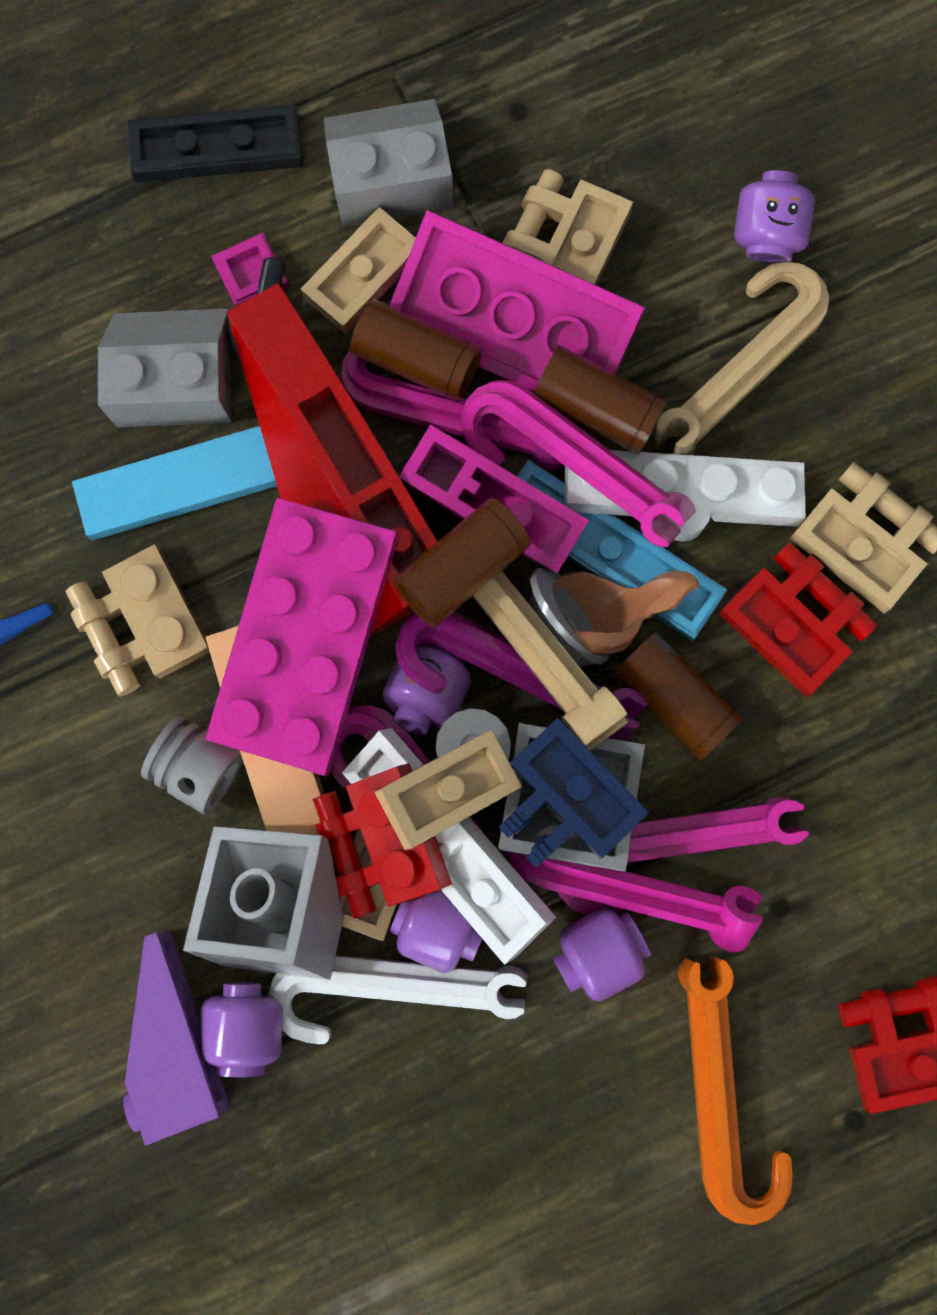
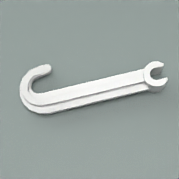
(402, 983)

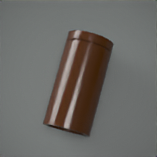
(415, 349)
(599, 399)
(462, 562)
(678, 696)

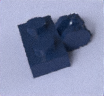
(577, 790)

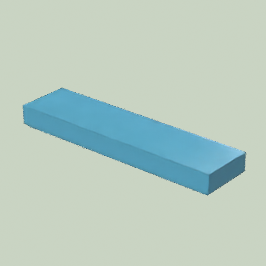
(174, 483)
(627, 558)

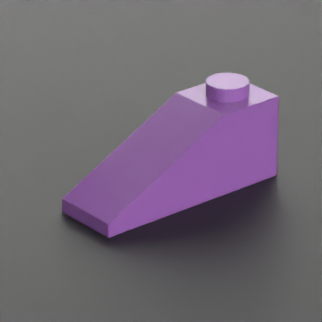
(165, 1072)

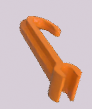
(717, 1101)

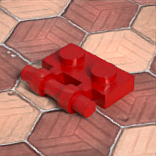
(789, 632)
(400, 872)
(894, 1068)

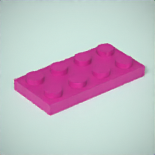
(510, 302)
(302, 636)

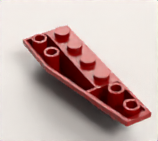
(319, 438)

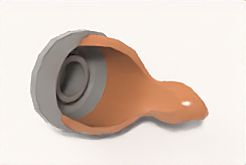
(598, 615)

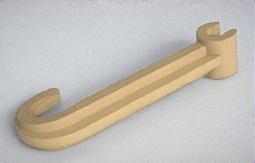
(754, 361)
(589, 712)

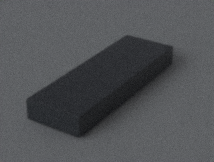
(215, 143)

